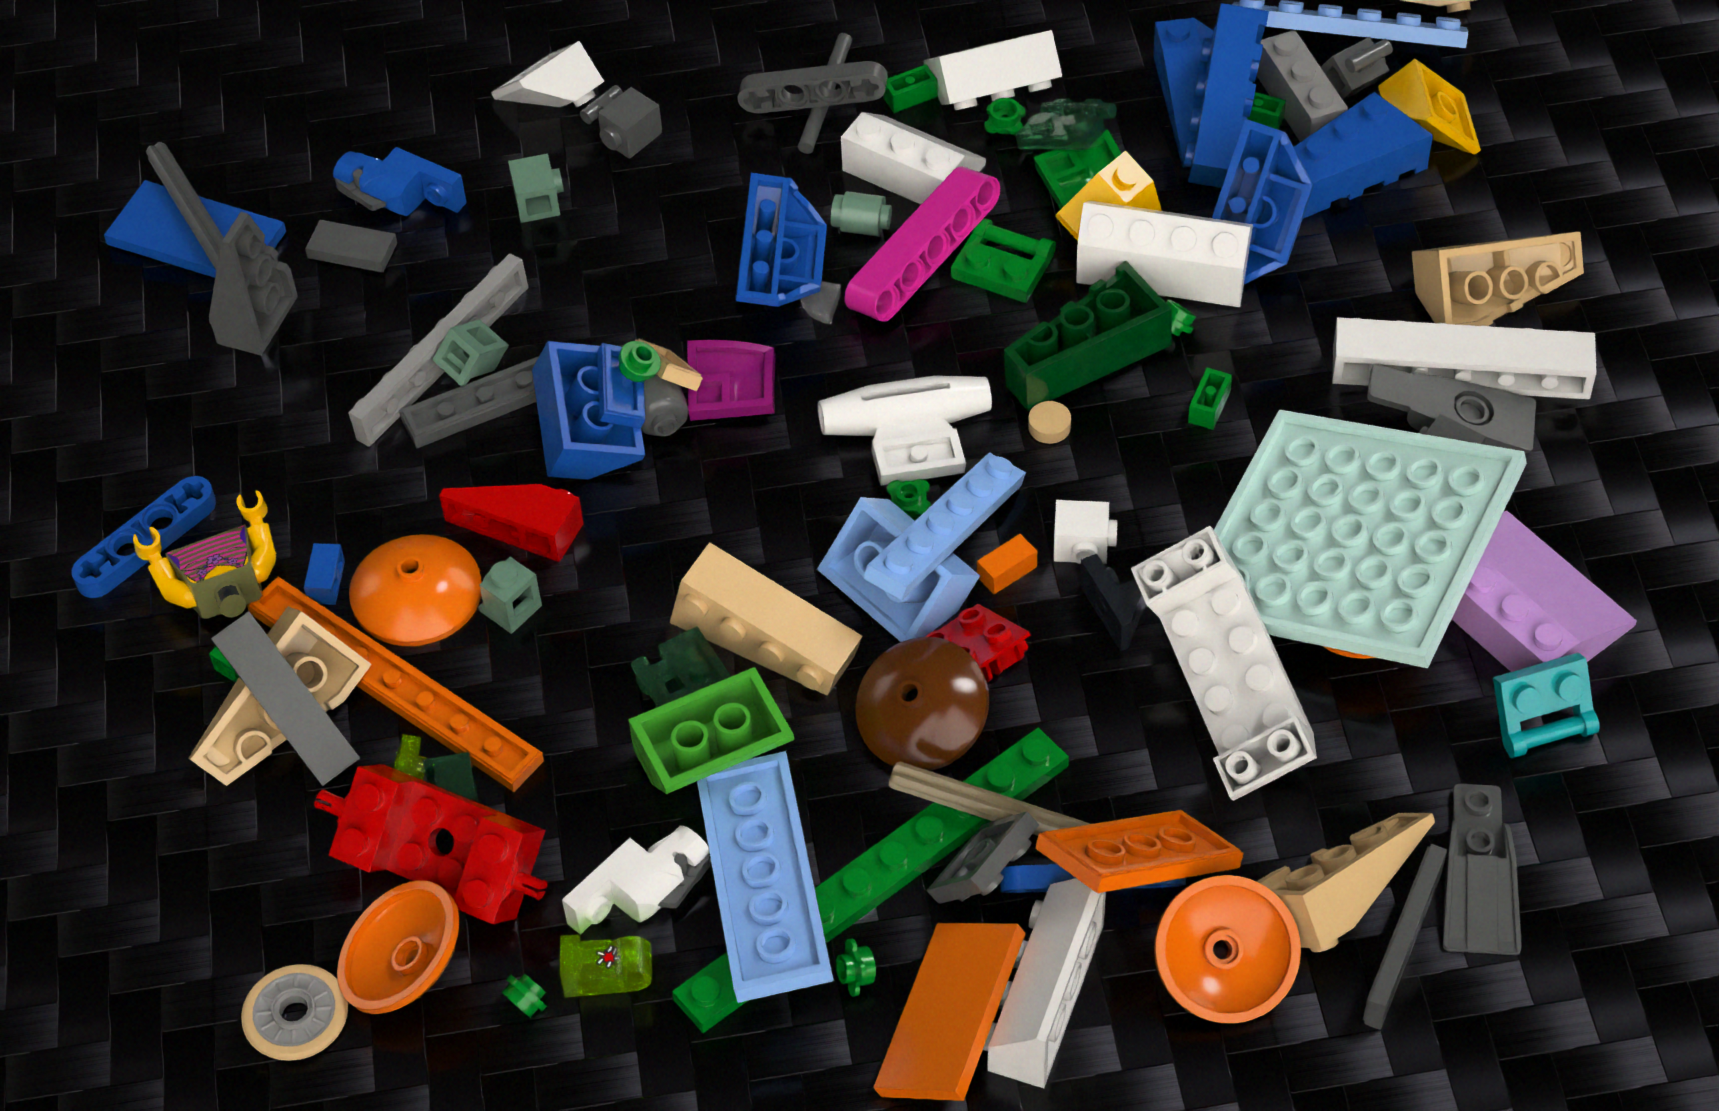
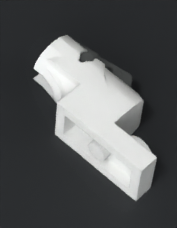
(639, 879)

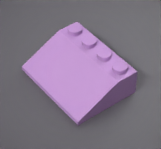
(1534, 604)

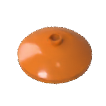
(416, 605)
(1260, 944)
(398, 947)

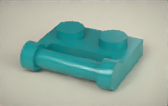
(1542, 691)

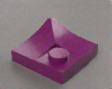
(734, 381)

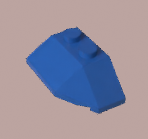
(1265, 189)
(779, 244)

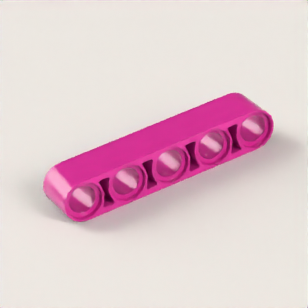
(922, 243)

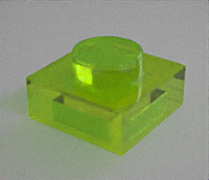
(408, 757)

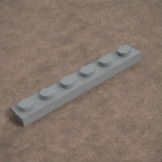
(417, 370)

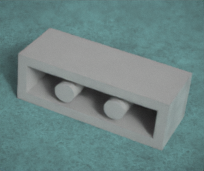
(1294, 75)

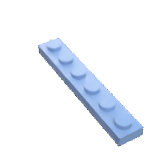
(944, 526)

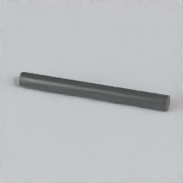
(818, 114)

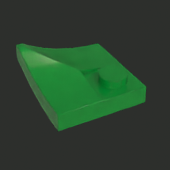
(1070, 170)

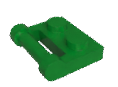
(1001, 270)

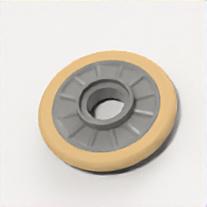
(300, 1038)

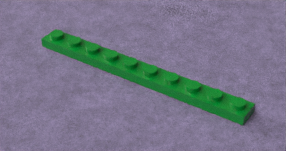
(889, 865)

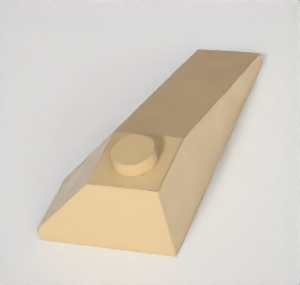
(1493, 278)

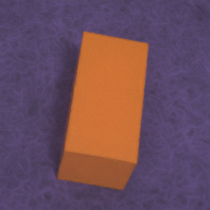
(1007, 563)

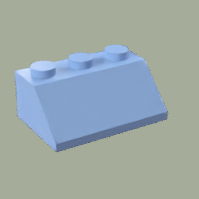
(865, 535)

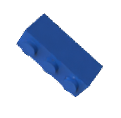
(568, 412)

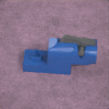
(398, 182)

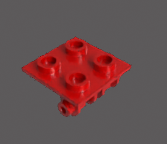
(987, 638)

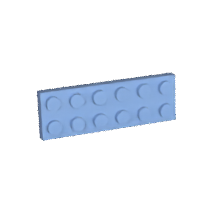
(1364, 24)
(763, 879)

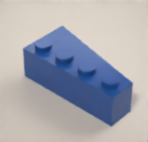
(1224, 92)
(1360, 149)

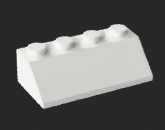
(1169, 250)
(1046, 982)

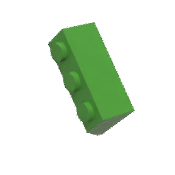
(708, 731)

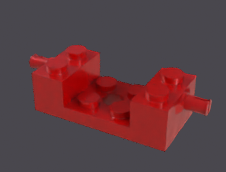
(394, 824)

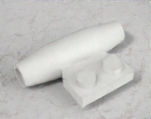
(909, 423)

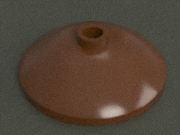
(943, 716)

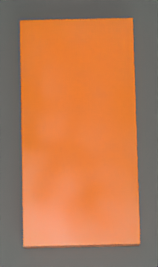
(1139, 851)
(949, 1011)

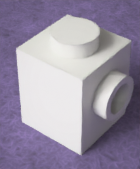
(1083, 530)

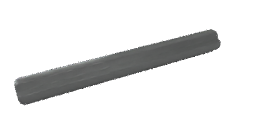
(186, 200)

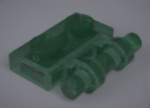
(1065, 125)
(684, 658)

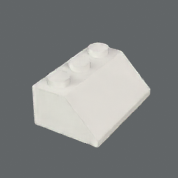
(996, 69)
(901, 156)

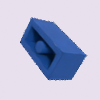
(324, 573)

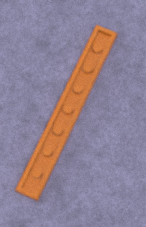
(414, 693)

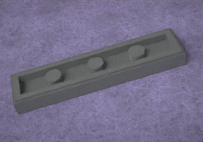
(470, 404)
(285, 698)
(1404, 936)

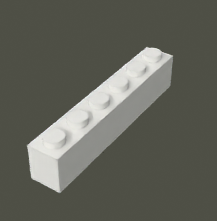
(1496, 357)

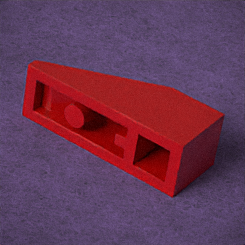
(520, 515)

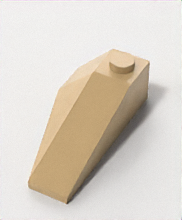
(243, 730)
(1346, 879)

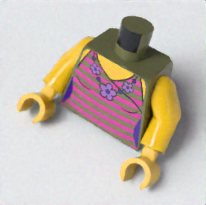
(216, 572)

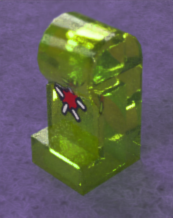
(604, 965)

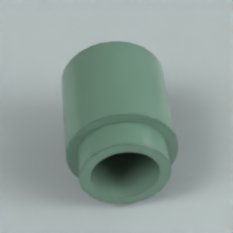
(861, 213)

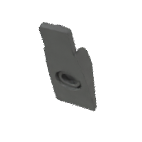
(1498, 414)
(1480, 876)

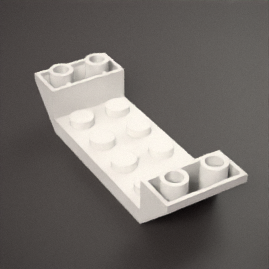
(1227, 662)

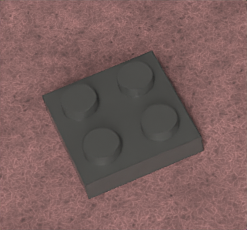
(983, 857)

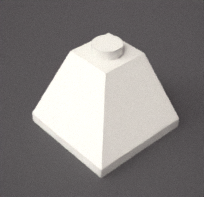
(554, 80)

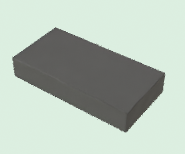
(351, 245)

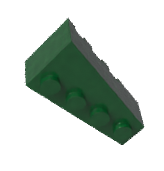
(1089, 339)

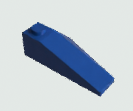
(1178, 63)

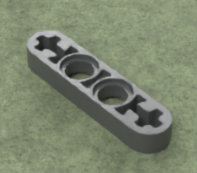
(767, 94)

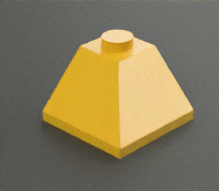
(1432, 105)
(1118, 183)

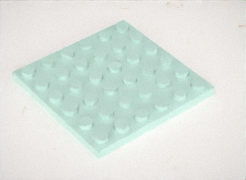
(1364, 532)

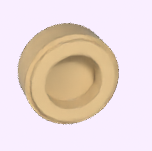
(1049, 422)

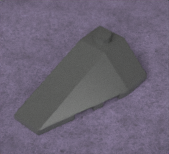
(249, 289)

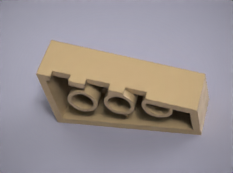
(763, 621)

